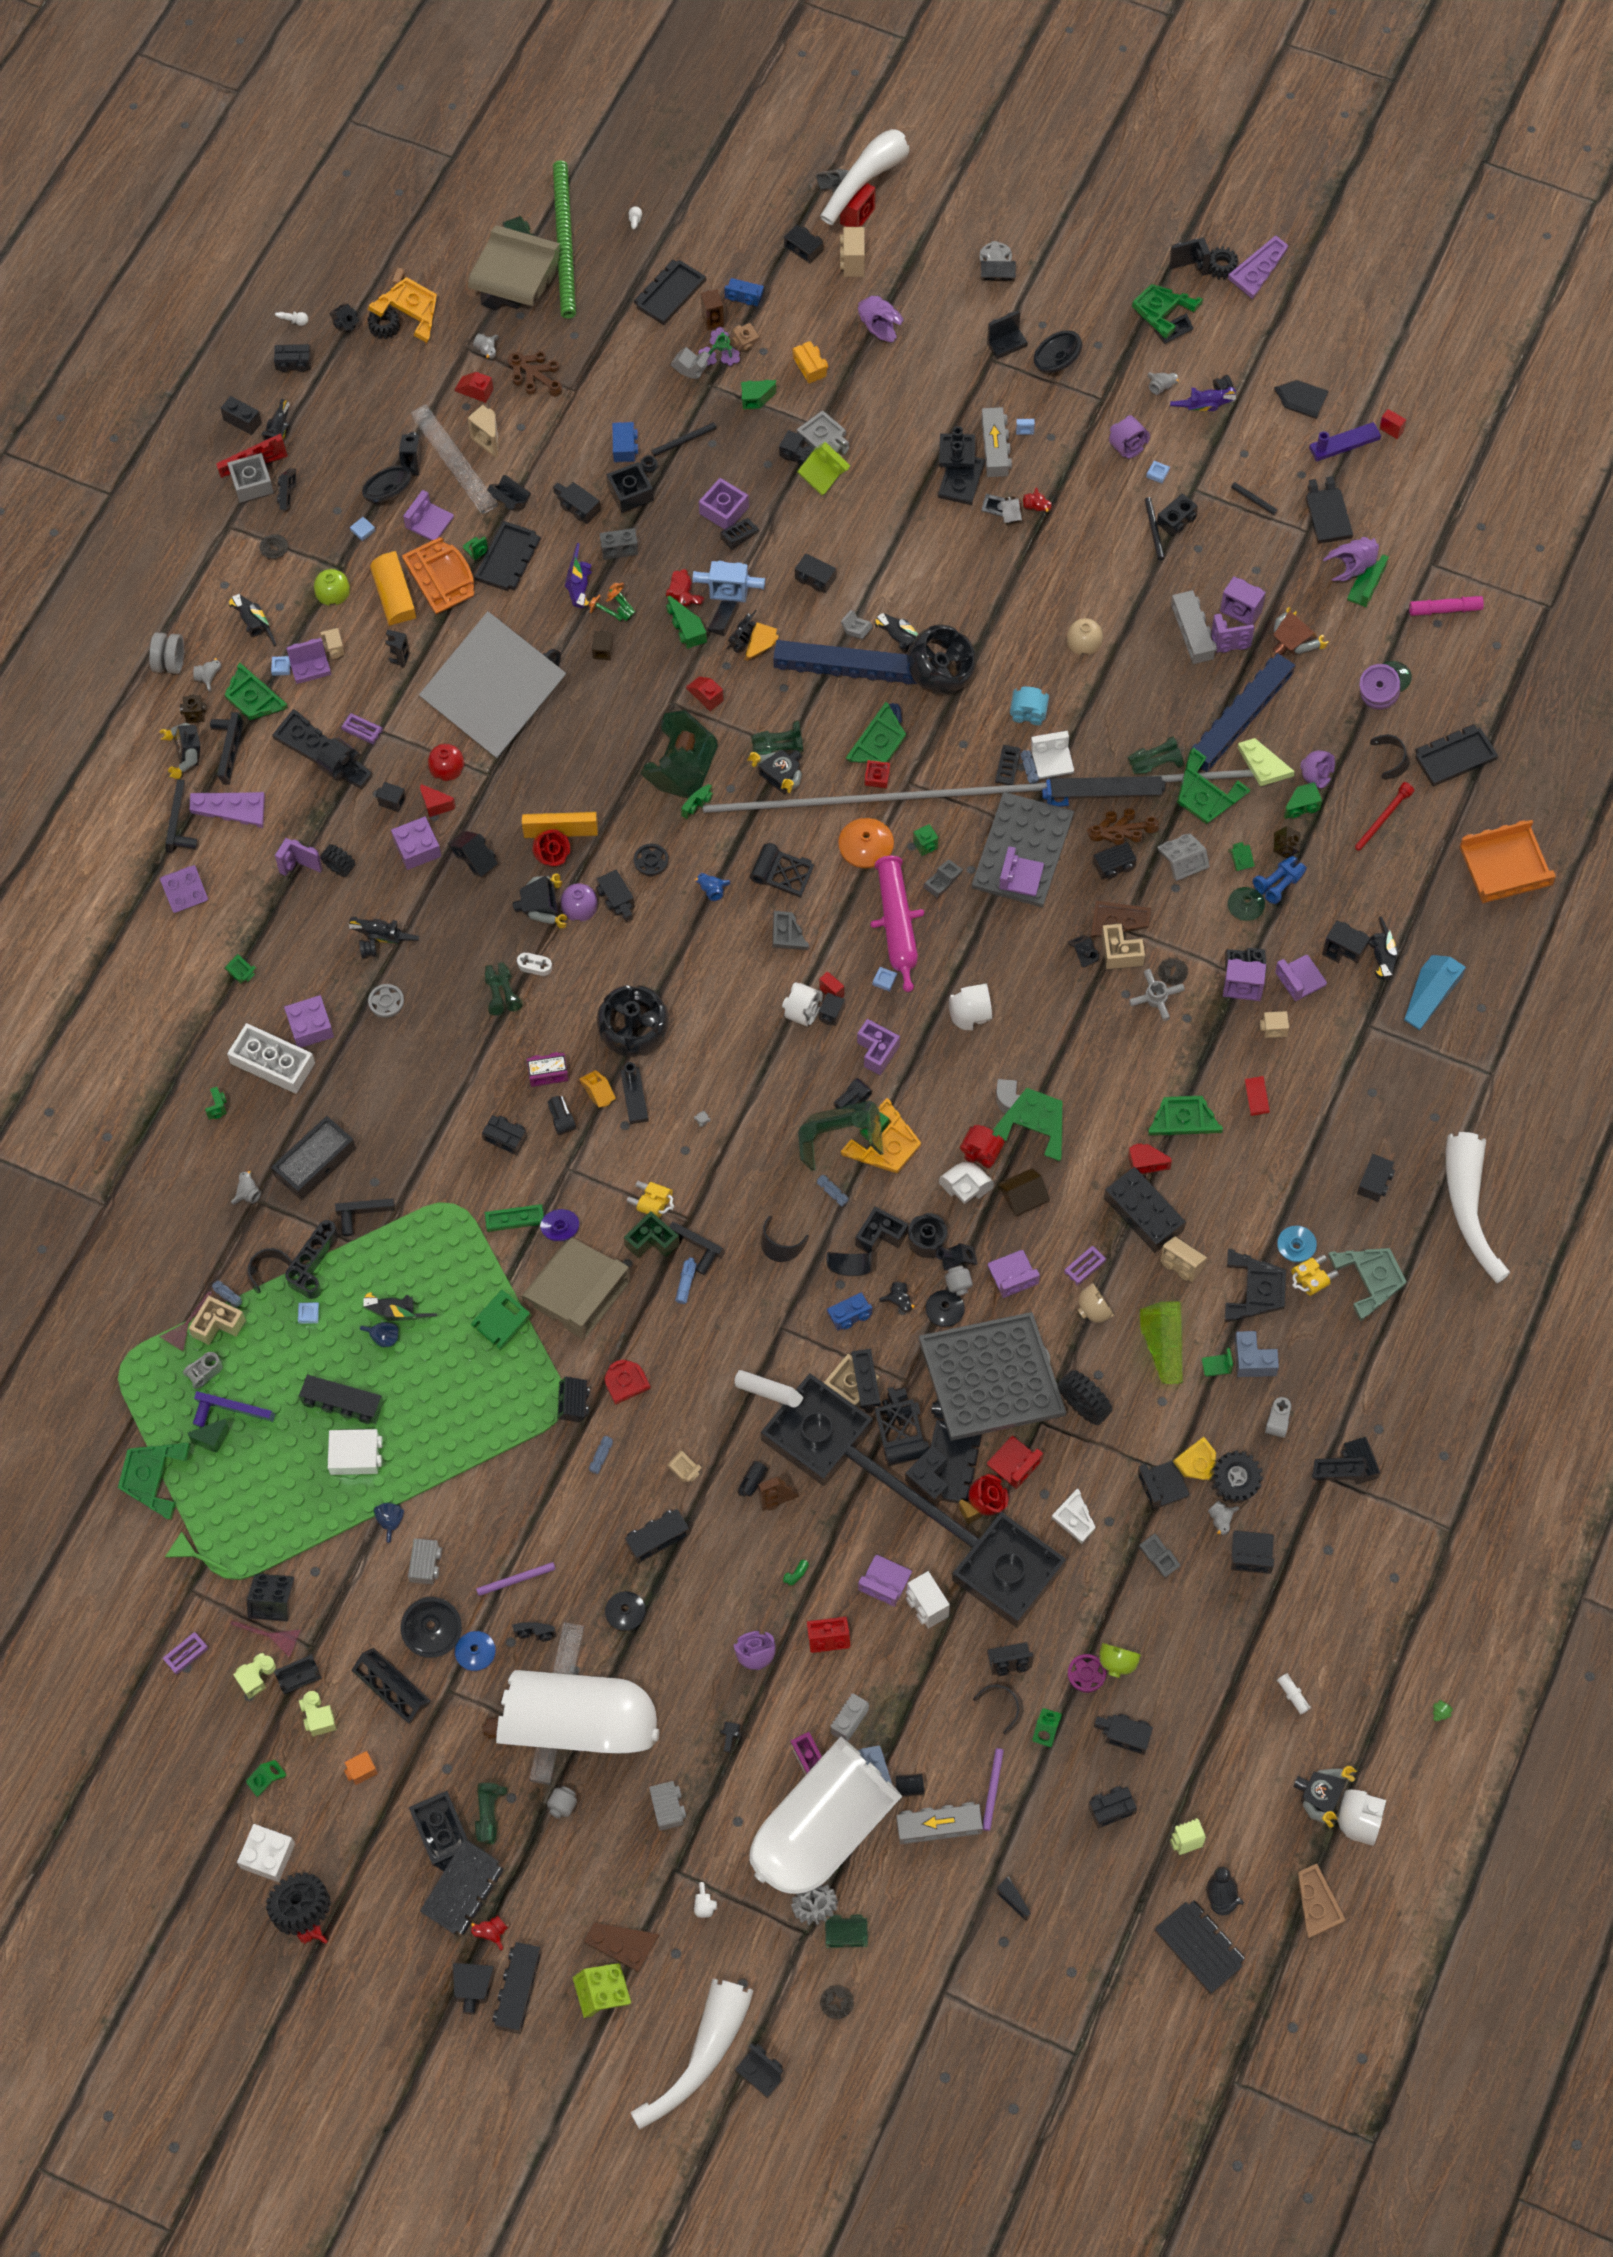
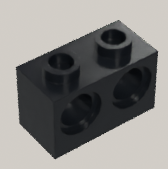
(1174, 512)

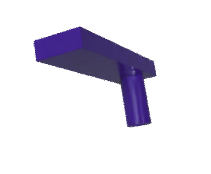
(1343, 442)
(206, 1401)

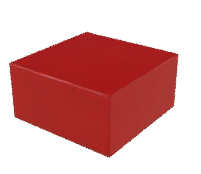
(1392, 424)
(877, 774)
(831, 985)

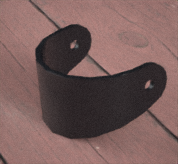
(1404, 764)
(778, 1252)
(265, 1253)
(850, 1264)
(1019, 1702)

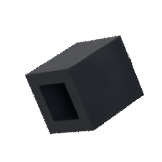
(391, 796)
(831, 1009)

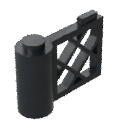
(769, 861)
(902, 1449)

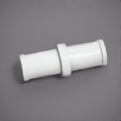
(1293, 1694)

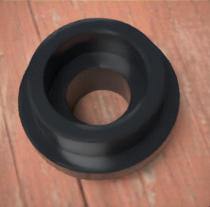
(648, 459)

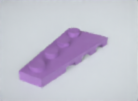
(1258, 267)
(241, 807)

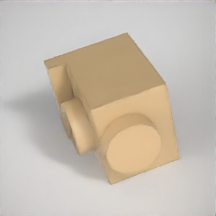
(332, 643)

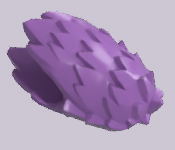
(879, 317)
(1356, 556)

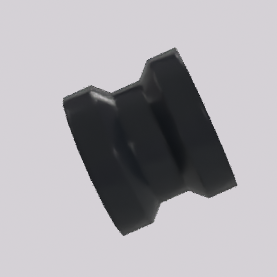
(1223, 383)
(367, 948)

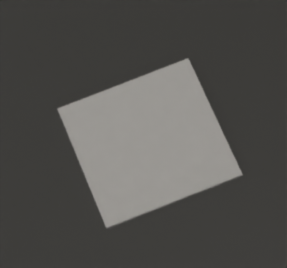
(492, 684)

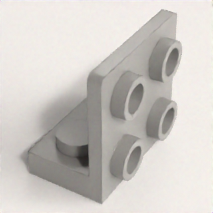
(1185, 856)

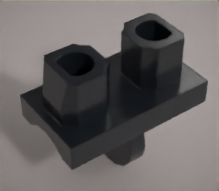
(894, 1397)

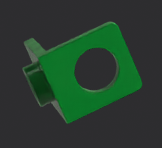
(478, 547)
(1218, 1364)
(1048, 1722)
(263, 1777)

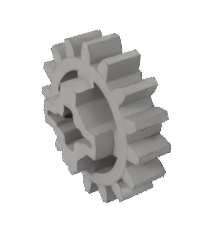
(814, 1904)

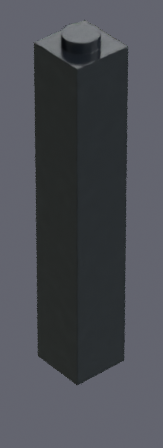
(1107, 787)

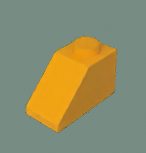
(761, 640)
(598, 1088)

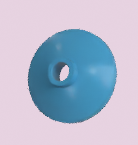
(1297, 1236)

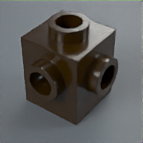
(193, 709)
(1286, 842)

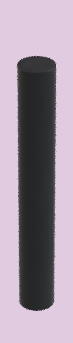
(1254, 498)

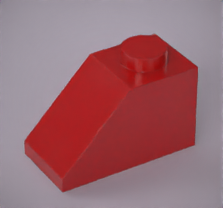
(475, 386)
(706, 691)
(1148, 1159)

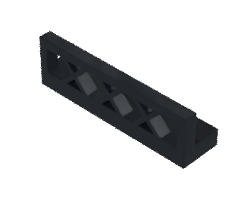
(406, 1691)

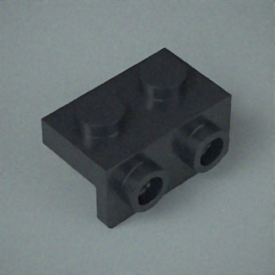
(509, 493)

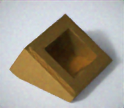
(968, 1512)

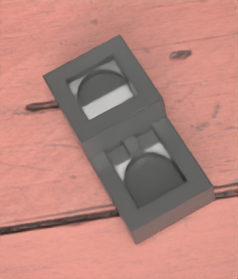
(944, 877)
(1158, 1555)

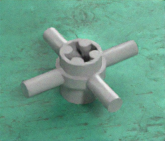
(1162, 994)

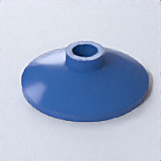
(475, 1660)

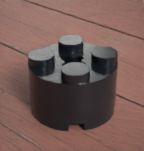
(338, 759)
(918, 1233)

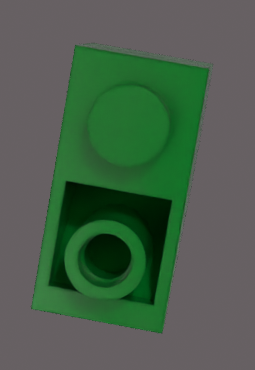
(757, 393)
(1304, 800)

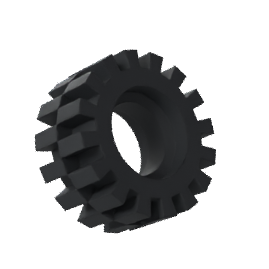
(1224, 255)
(384, 330)
(337, 860)

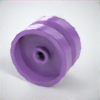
(1377, 676)

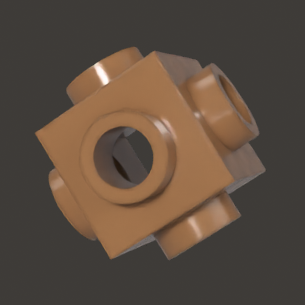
(743, 337)

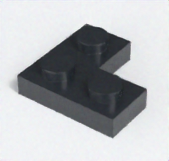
(286, 482)

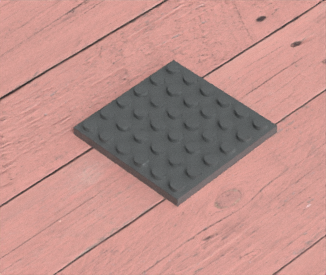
(991, 1376)

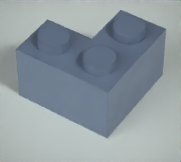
(1251, 1361)

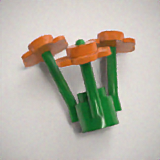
(625, 609)

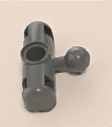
(831, 179)

